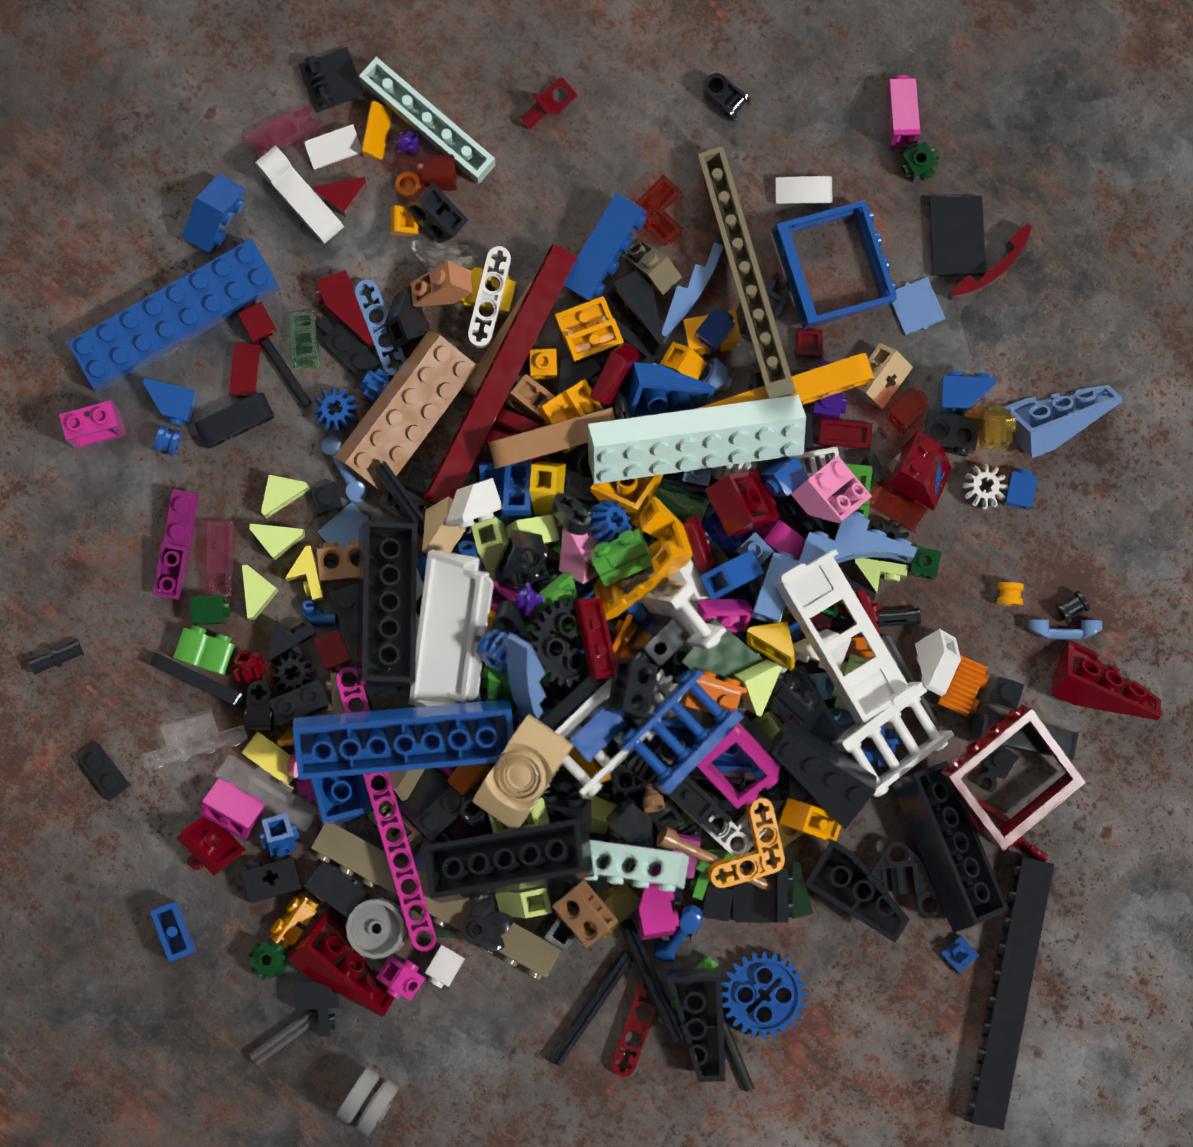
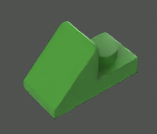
(559, 589)

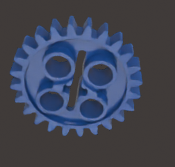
(780, 1012)

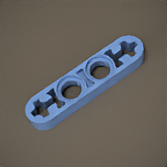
(378, 329)

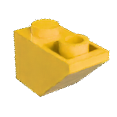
(545, 483)

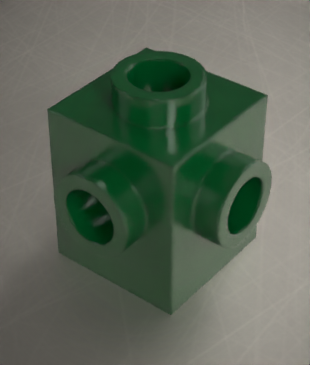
(915, 169)
(278, 962)

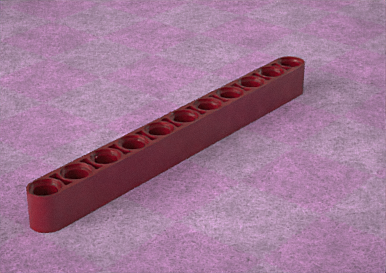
(501, 374)

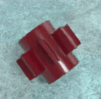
(248, 667)

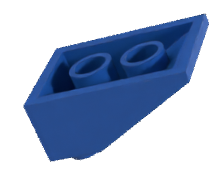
(661, 390)

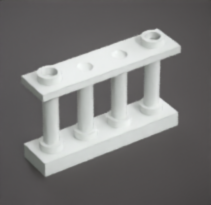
(672, 600)
(573, 725)
(851, 739)

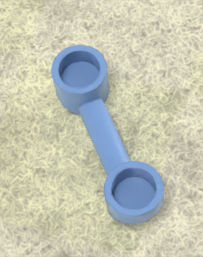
(355, 490)
(1088, 629)

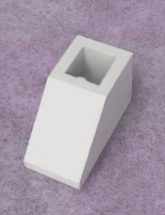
(474, 502)
(804, 650)
(938, 660)

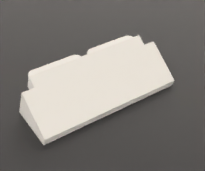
(449, 629)

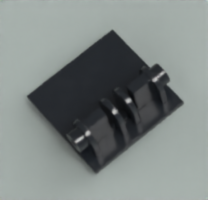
(331, 79)

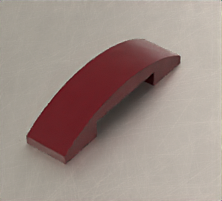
(970, 286)

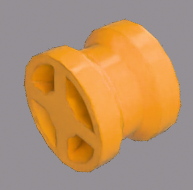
(1010, 594)

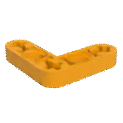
(758, 856)

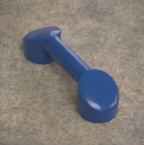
(689, 923)

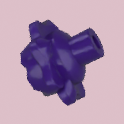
(406, 142)
(527, 599)

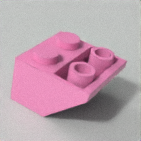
(832, 492)
(576, 555)

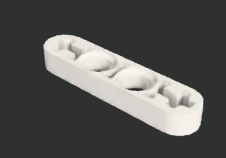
(491, 297)

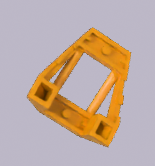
(671, 553)

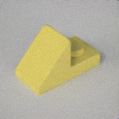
(306, 567)

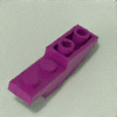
(176, 544)

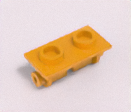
(285, 928)

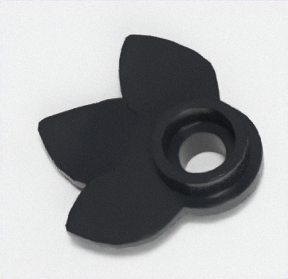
(491, 925)

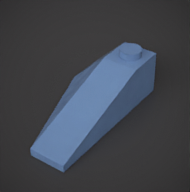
(1053, 421)

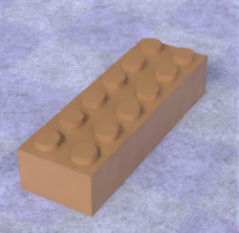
(406, 409)

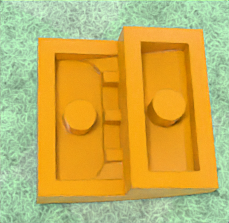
(588, 329)
(569, 405)

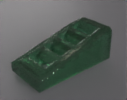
(308, 355)
(800, 896)

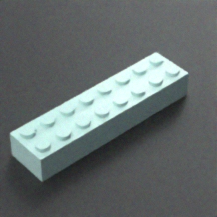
(696, 439)

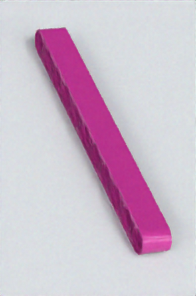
(392, 821)

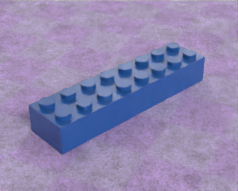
(173, 315)
(402, 739)

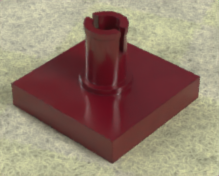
(209, 846)

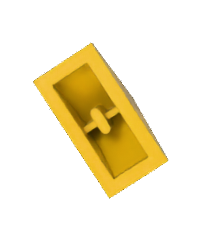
(774, 642)

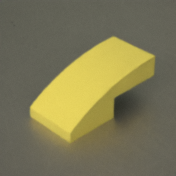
(268, 756)

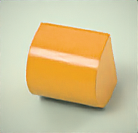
(402, 222)

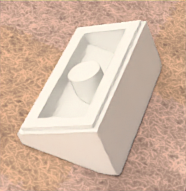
(333, 147)

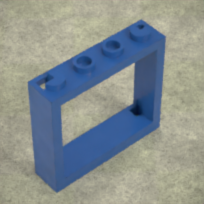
(795, 277)

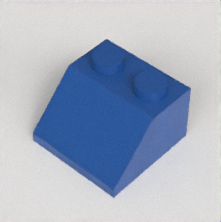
(341, 798)

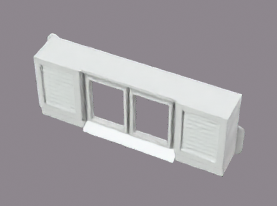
(875, 683)

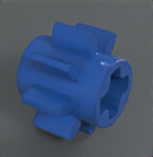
(374, 384)

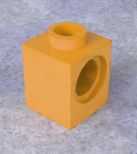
(684, 360)
(543, 364)

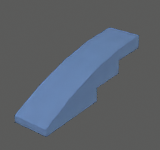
(686, 298)
(524, 677)

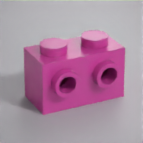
(232, 808)

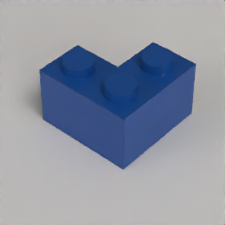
(212, 212)

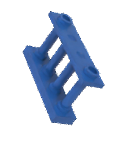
(706, 738)

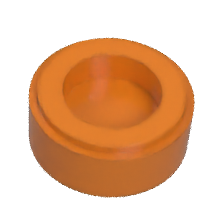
(407, 184)

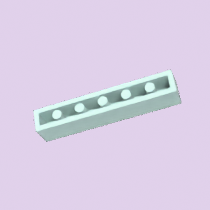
(427, 120)

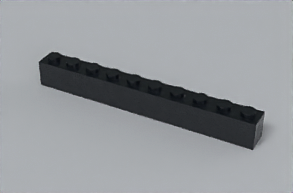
(1011, 993)

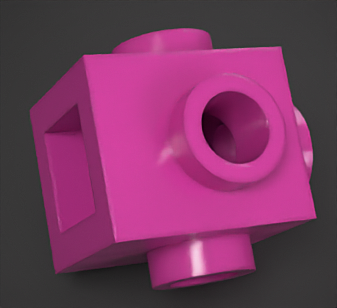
(404, 982)

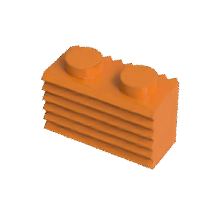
(964, 687)

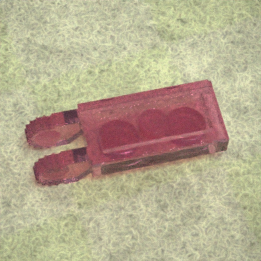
(283, 131)
(220, 554)

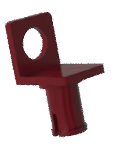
(547, 104)

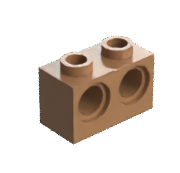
(527, 397)
(345, 568)
(590, 910)

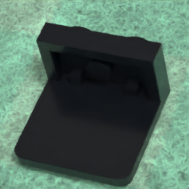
(762, 906)

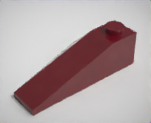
(1092, 684)
(330, 960)

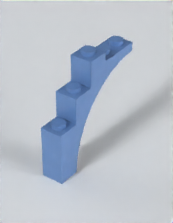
(850, 541)

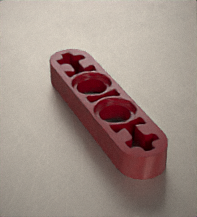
(633, 1024)

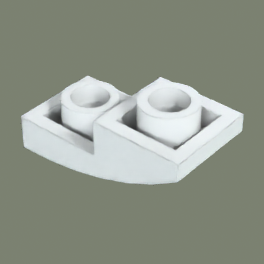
(804, 190)

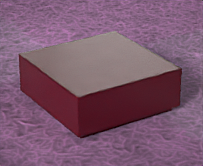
(809, 343)

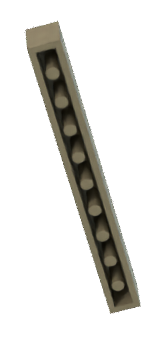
(747, 273)
(372, 863)

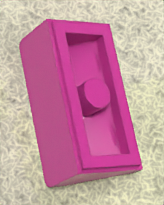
(731, 613)

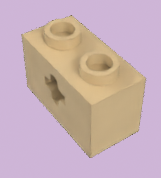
(889, 372)

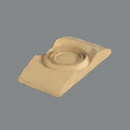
(522, 772)

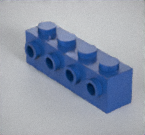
(605, 246)

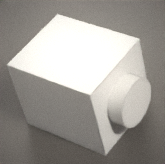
(444, 967)

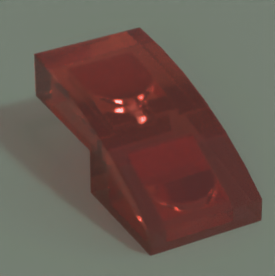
(898, 506)

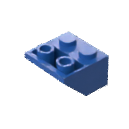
(961, 393)

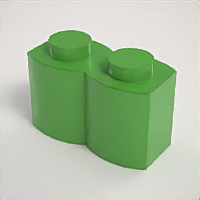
(204, 650)

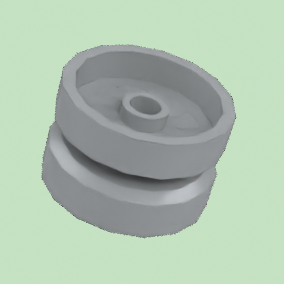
(364, 936)
(368, 1102)

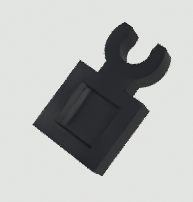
(998, 764)

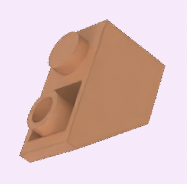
(442, 285)

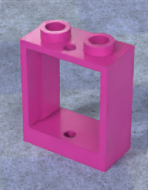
(101, 425)
(756, 752)

